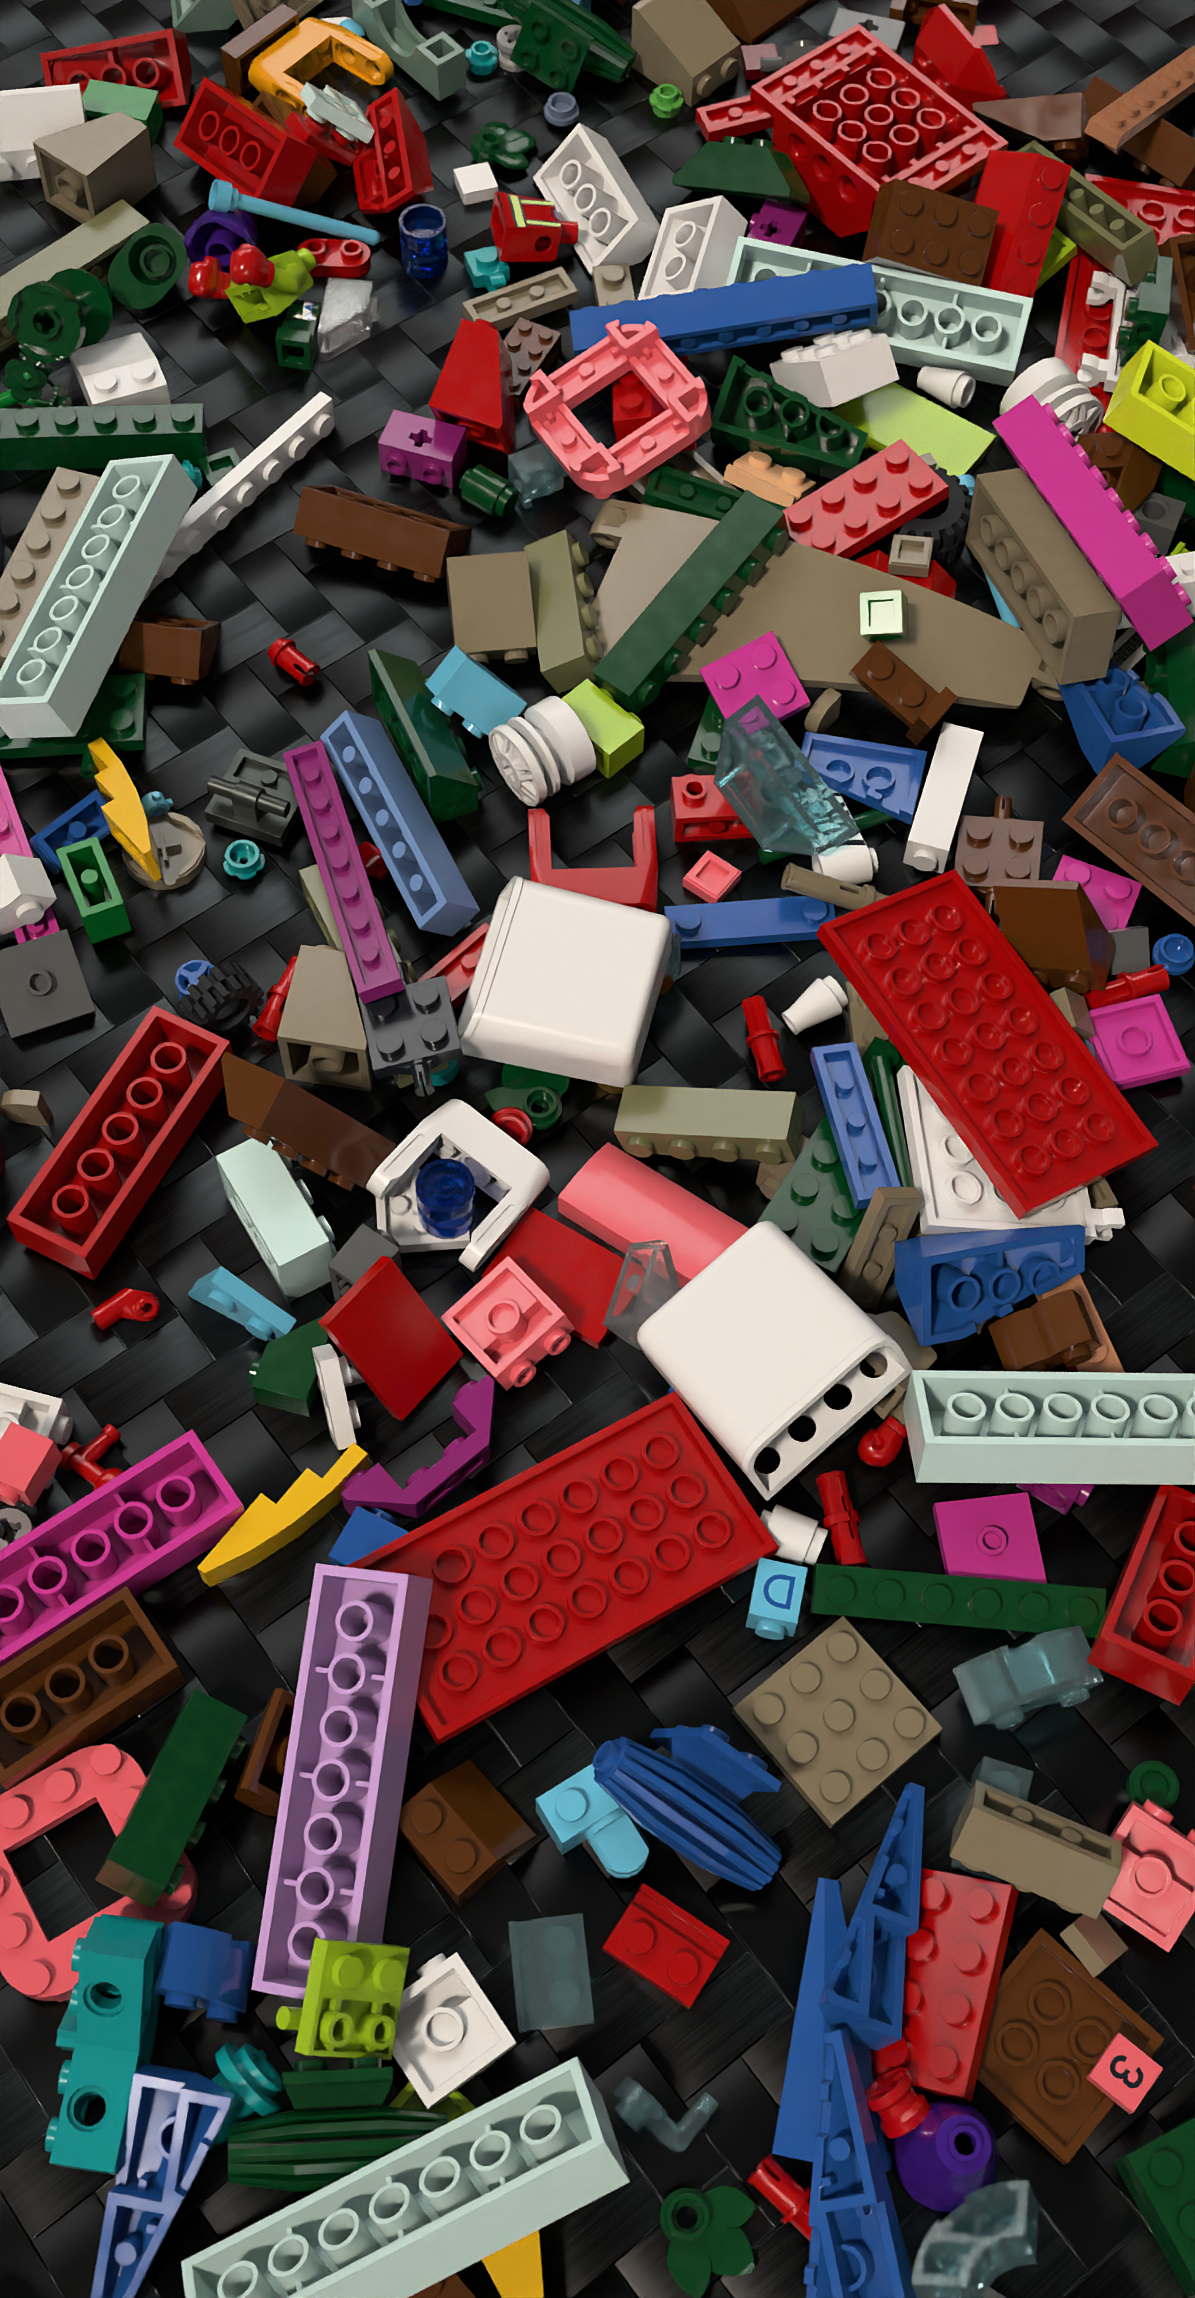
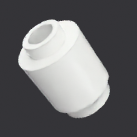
(795, 1534)

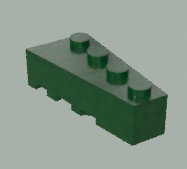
(770, 419)

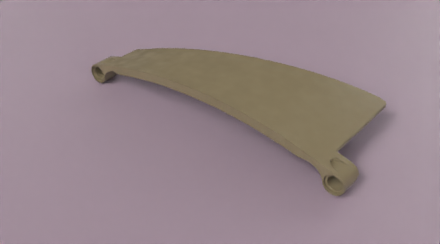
(814, 613)

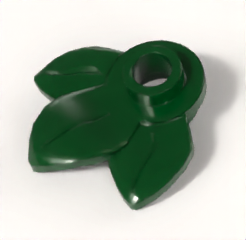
(501, 145)
(530, 1089)
(713, 2242)

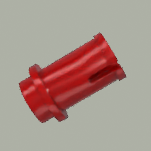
(285, 655)

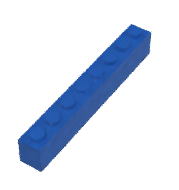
(743, 311)

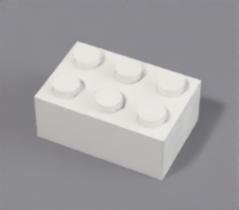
(837, 367)

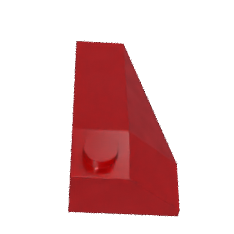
(144, 61)

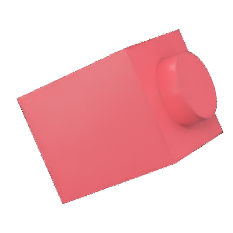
(25, 1464)

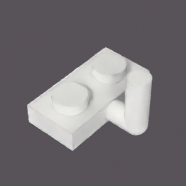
(332, 1379)

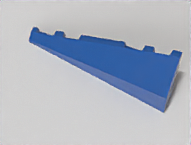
(869, 1970)
(799, 2105)
(164, 2143)
(851, 2211)

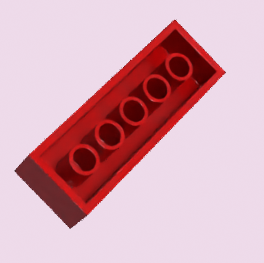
(121, 1143)

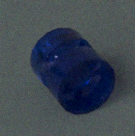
(423, 240)
(446, 1198)

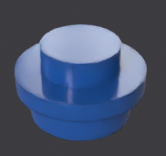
(1174, 953)

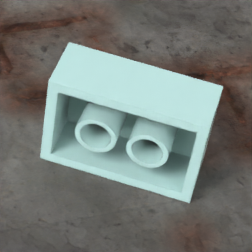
(278, 1216)

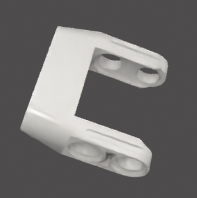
(494, 1158)

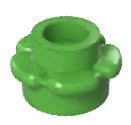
(666, 101)

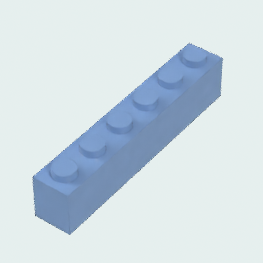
(399, 824)

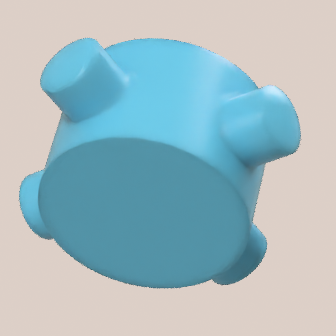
(156, 804)

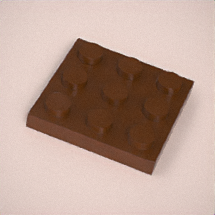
(1046, 2038)

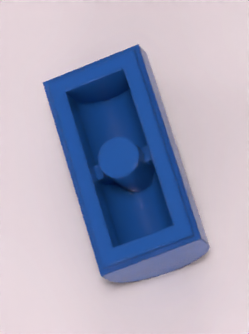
(75, 825)

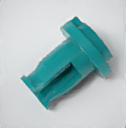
(251, 2081)

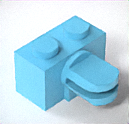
(474, 693)
(584, 1811)

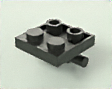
(254, 798)

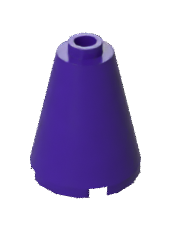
(220, 234)
(932, 2166)

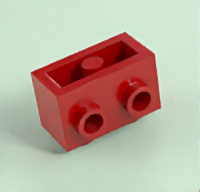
(702, 812)

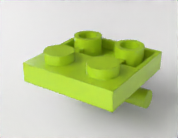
(349, 2000)

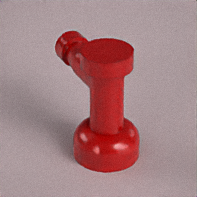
(84, 1459)

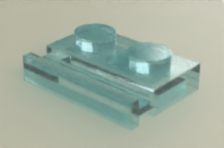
(551, 1973)

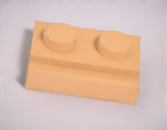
(769, 480)

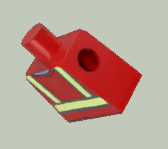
(528, 229)

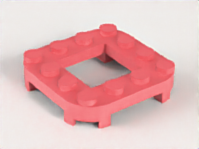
(624, 349)
(32, 1808)

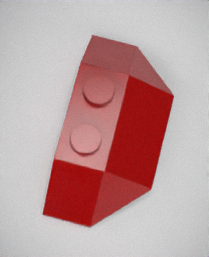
(955, 60)
(395, 163)

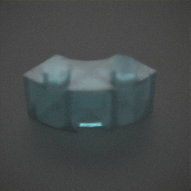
(1020, 1679)
(978, 2242)

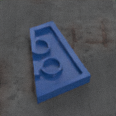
(869, 772)

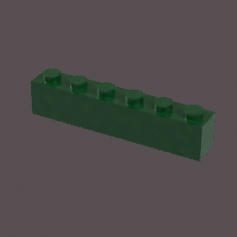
(96, 434)
(692, 602)

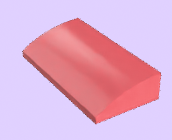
(634, 1204)

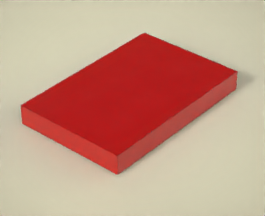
(567, 1269)
(391, 1337)

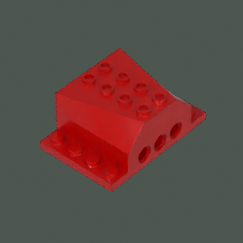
(864, 117)

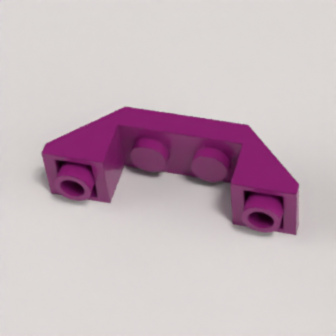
(426, 1487)

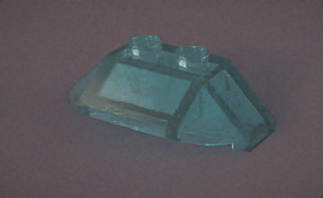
(777, 787)

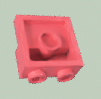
(509, 1324)
(1156, 1874)

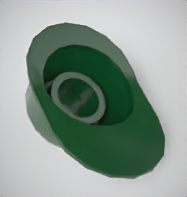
(147, 266)

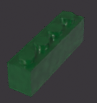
(172, 1799)

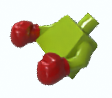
(255, 284)

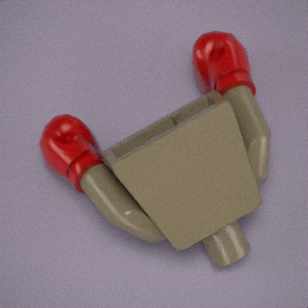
(883, 1444)

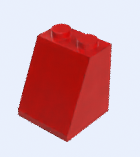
(478, 387)

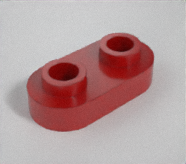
(338, 257)

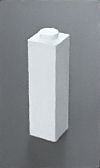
(942, 798)

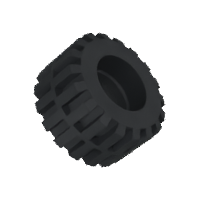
(944, 522)

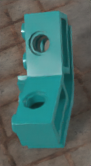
(112, 2036)

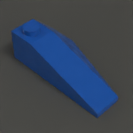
(1120, 718)
(968, 1277)

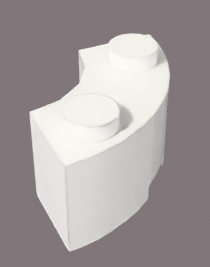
(23, 892)

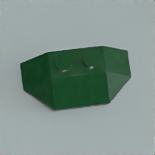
(743, 171)

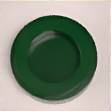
(1153, 1782)

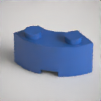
(205, 1971)

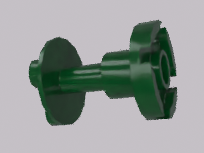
(60, 315)

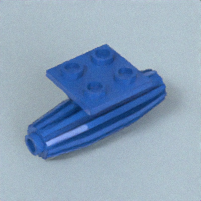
(694, 1799)

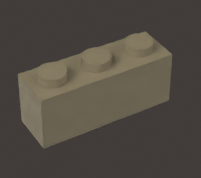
(1036, 1850)

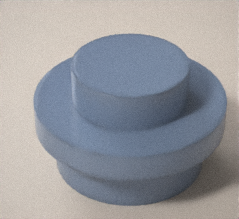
(561, 109)

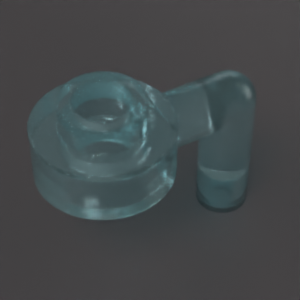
(641, 2109)

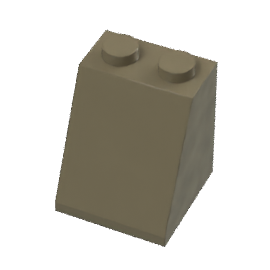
(683, 46)
(96, 165)
(492, 606)
(322, 1025)

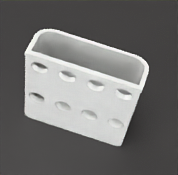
(566, 984)
(761, 1346)

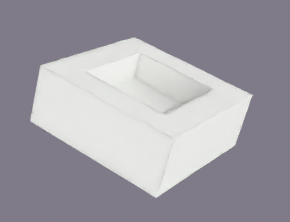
(475, 183)

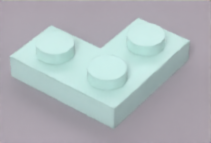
(338, 110)

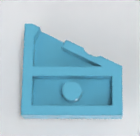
(242, 1304)

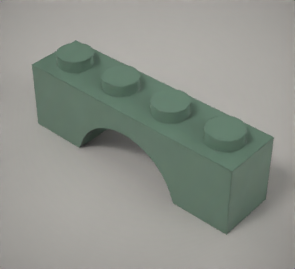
(433, 63)

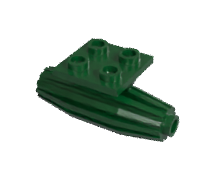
(563, 39)
(330, 2133)

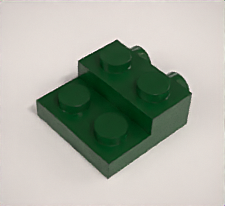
(1147, 311)

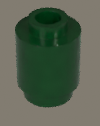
(488, 491)

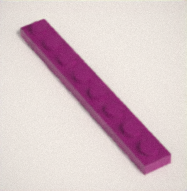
(343, 873)

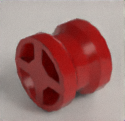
(896, 2102)

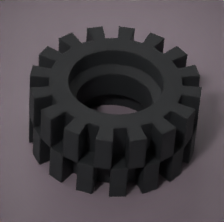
(222, 1000)

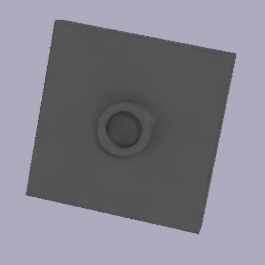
(42, 985)

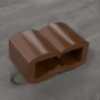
(1046, 1334)

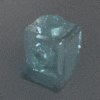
(535, 473)

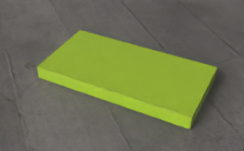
(925, 427)

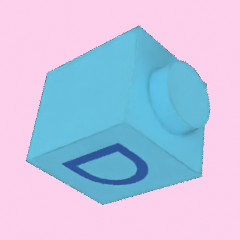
(776, 1599)

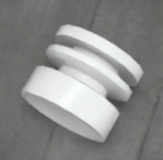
(1059, 386)
(542, 750)

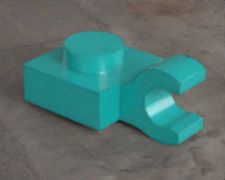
(486, 268)

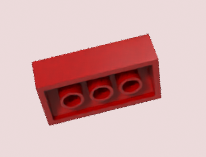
(1028, 197)

